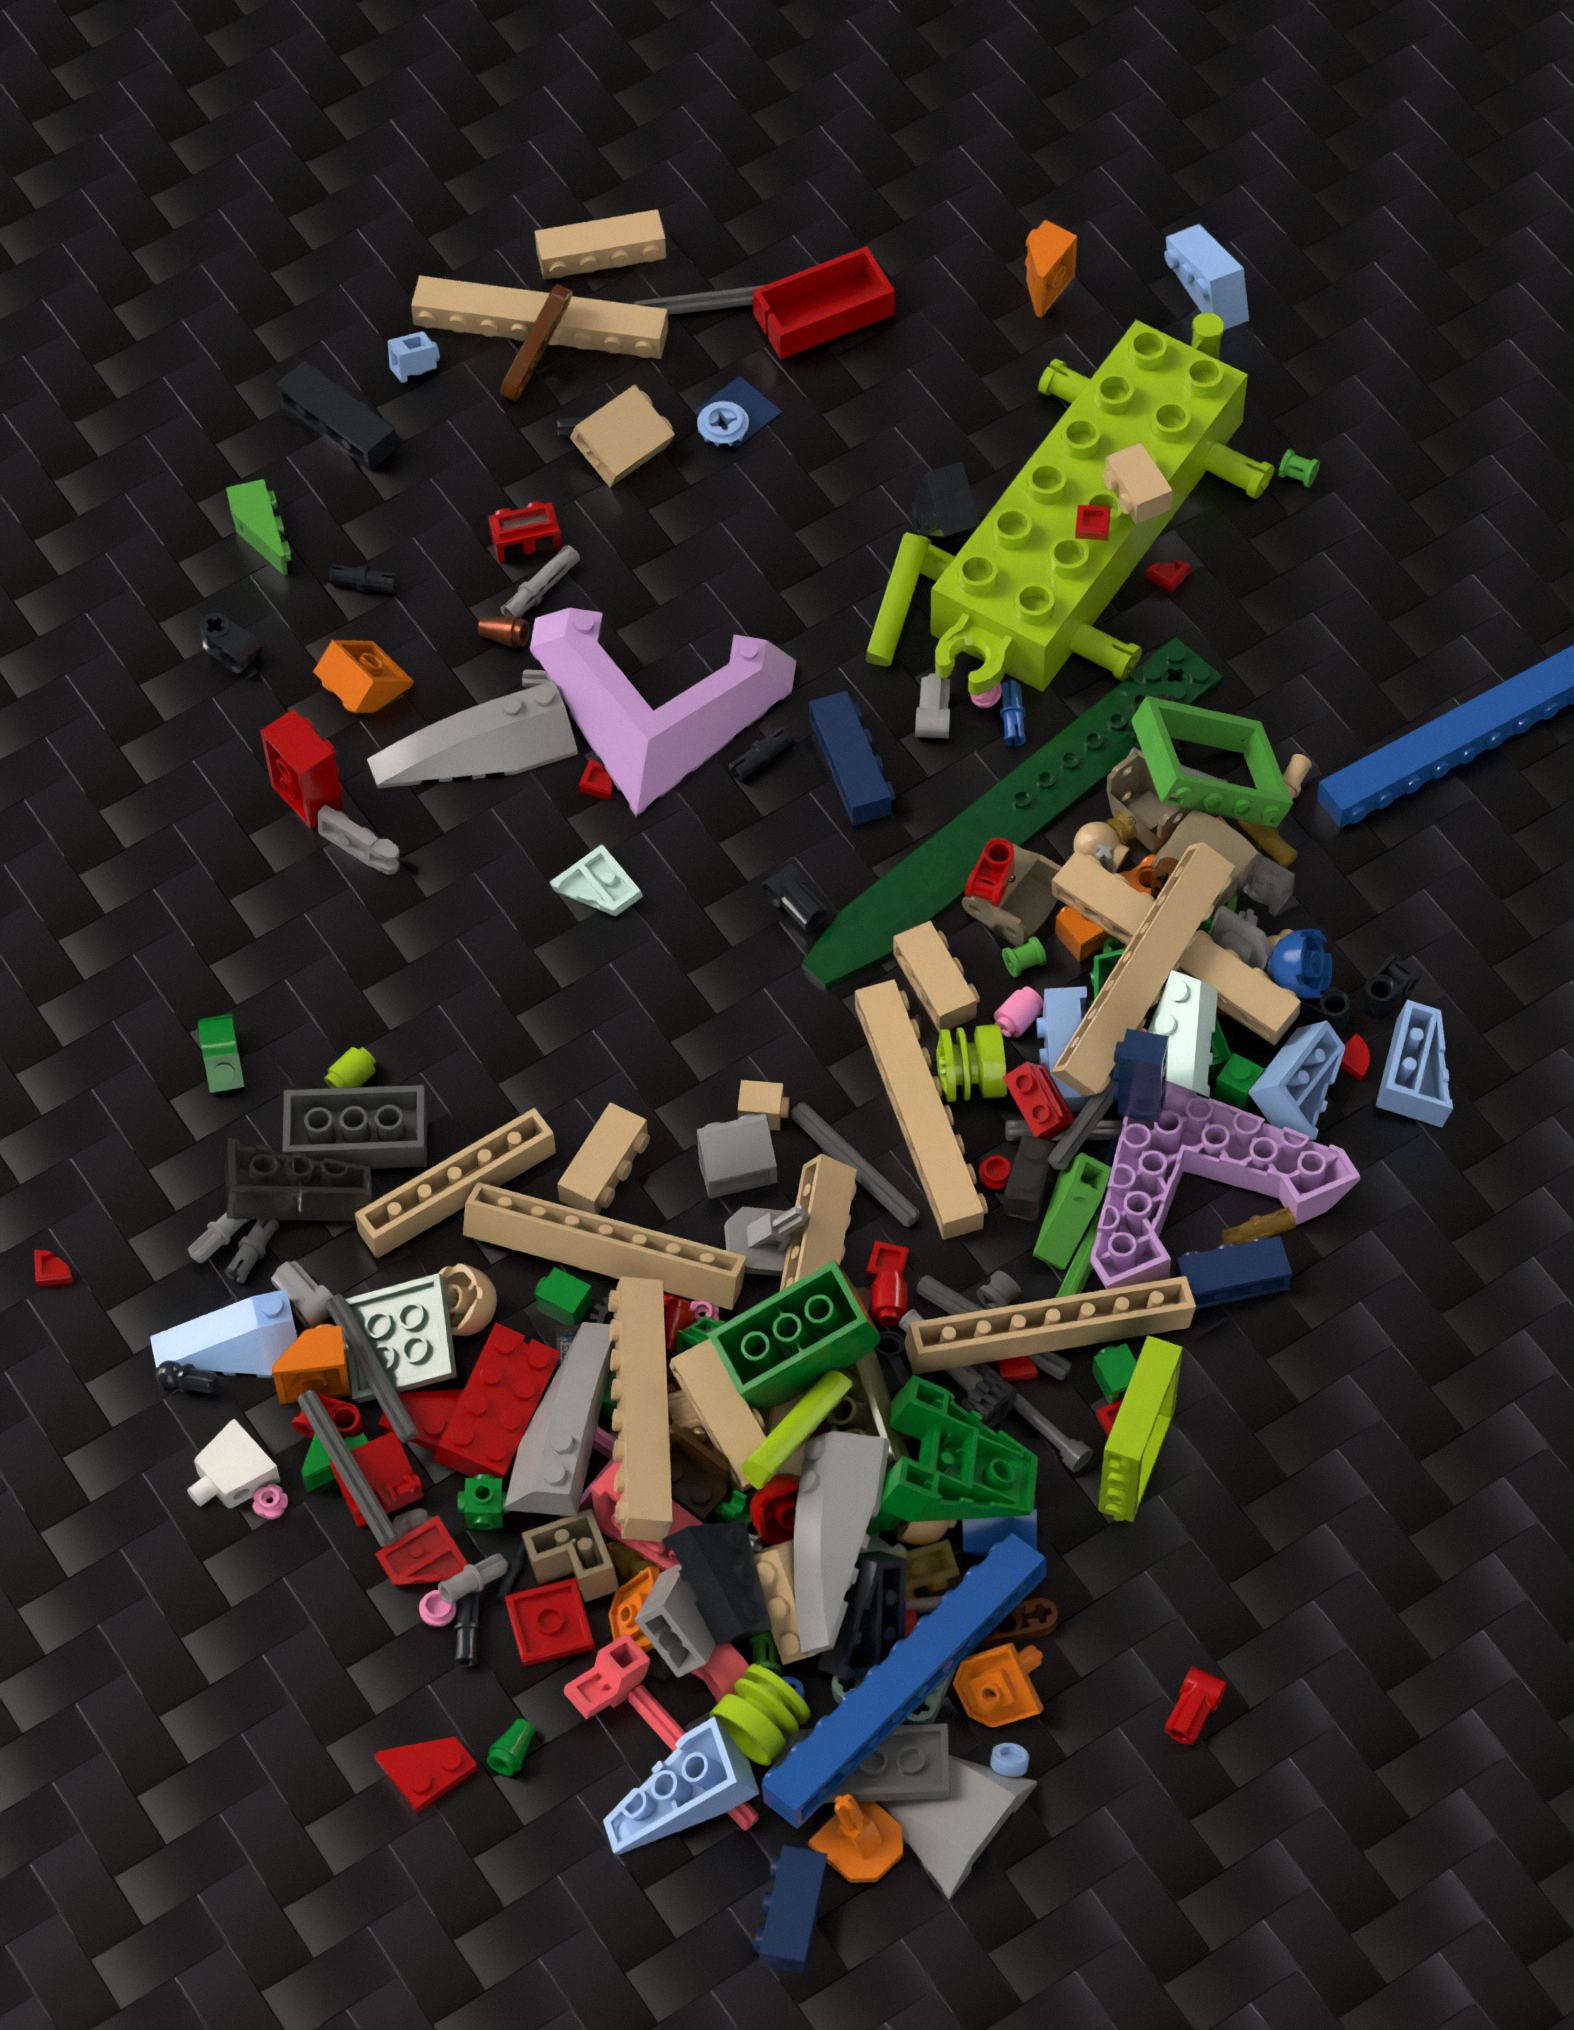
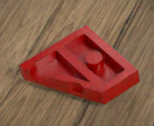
(426, 1769)

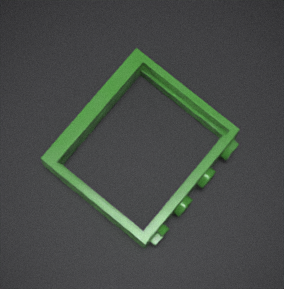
(1161, 719)

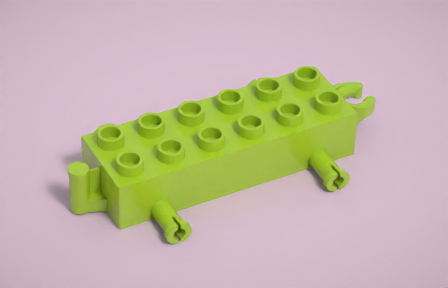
(1023, 582)

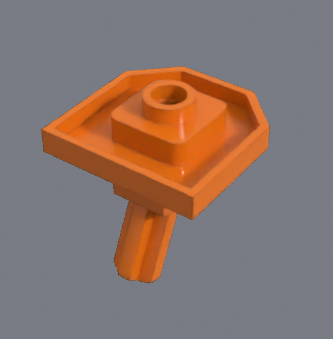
(627, 1604)
(997, 1685)
(859, 1840)

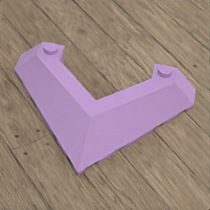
(647, 748)
(1214, 1144)

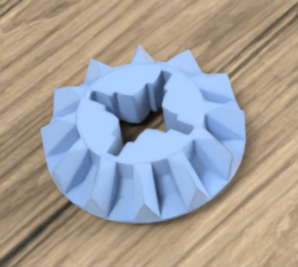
(731, 414)

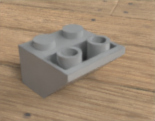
(736, 1155)

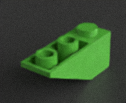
(255, 522)
(1071, 1209)

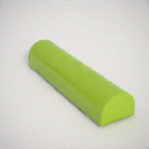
(896, 600)
(795, 1428)

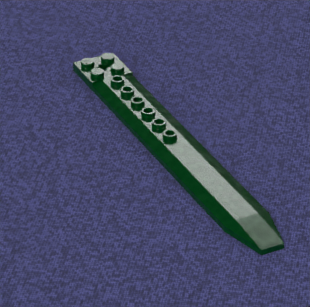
(1011, 810)

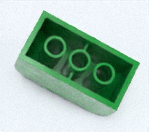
(795, 1338)

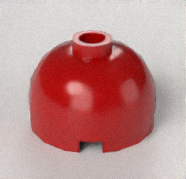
(775, 1508)

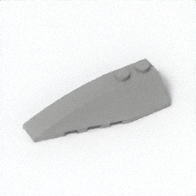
(493, 737)
(561, 1435)
(833, 1508)

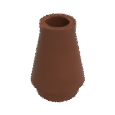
(505, 630)

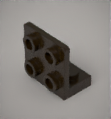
(697, 1474)

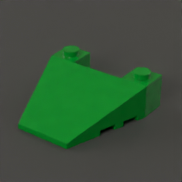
(961, 1464)

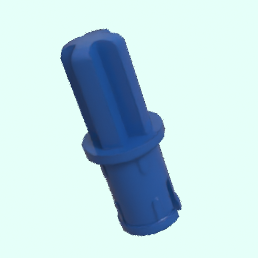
(1013, 713)

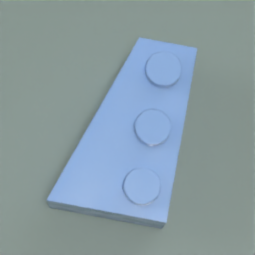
(1209, 274)
(1060, 1019)
(1415, 1067)
(1298, 1077)

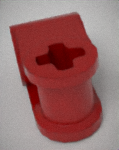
(991, 877)
(339, 1412)

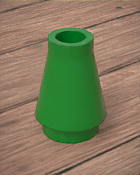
(510, 1749)

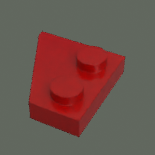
(429, 1413)
(422, 1556)

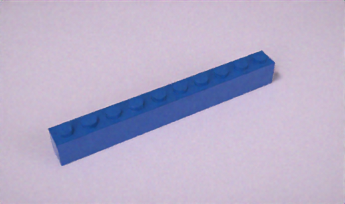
(1449, 740)
(903, 1680)

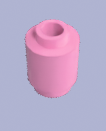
(1019, 1012)

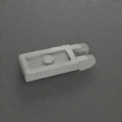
(358, 841)

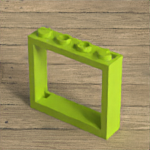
(1140, 1429)

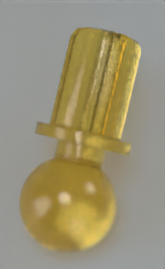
(628, 1561)

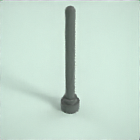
(1074, 1453)

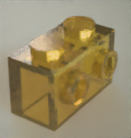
(929, 1568)

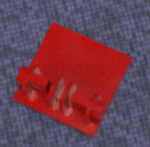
(387, 1473)

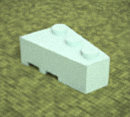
(1188, 1018)

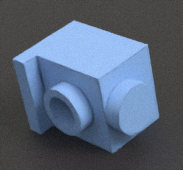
(412, 355)

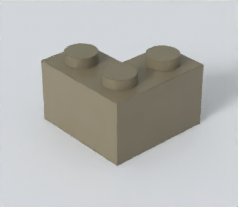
(570, 1548)

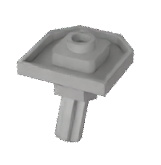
(1241, 936)
(763, 1236)

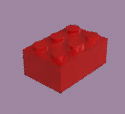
(302, 766)

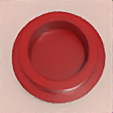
(995, 1172)

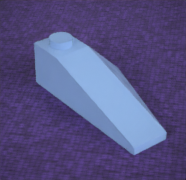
(233, 1339)
(692, 1785)

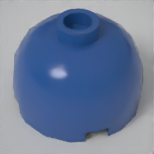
(1301, 964)

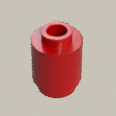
(889, 1298)
(676, 1317)

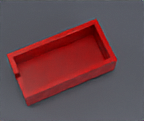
(823, 302)
(496, 1404)

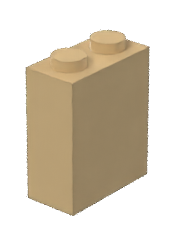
(622, 435)

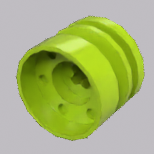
(972, 1063)
(761, 1714)

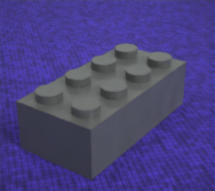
(358, 1125)

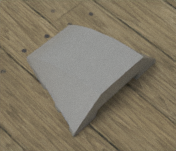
(956, 1829)

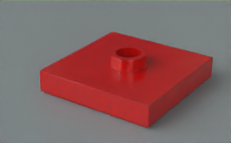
(549, 1622)

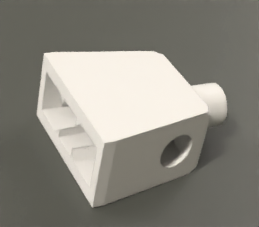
(232, 1468)

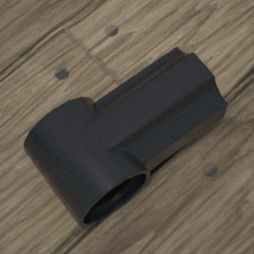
(790, 891)
(893, 1361)

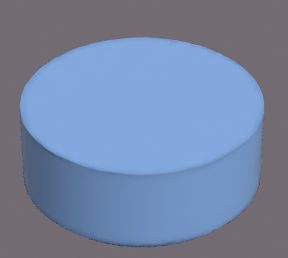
(1009, 1759)

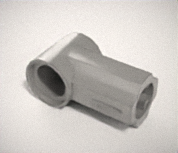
(933, 713)
(303, 1293)

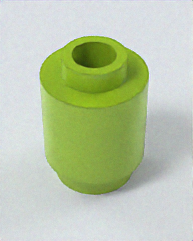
(351, 1069)

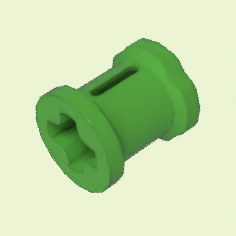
(1291, 461)
(1024, 956)
(765, 1653)

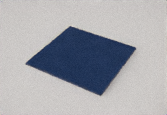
(758, 407)

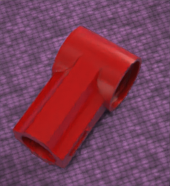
(1198, 1697)

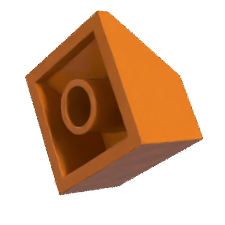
(1049, 264)
(361, 675)
(314, 1363)

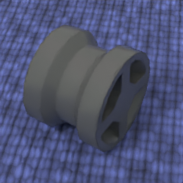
(999, 1291)

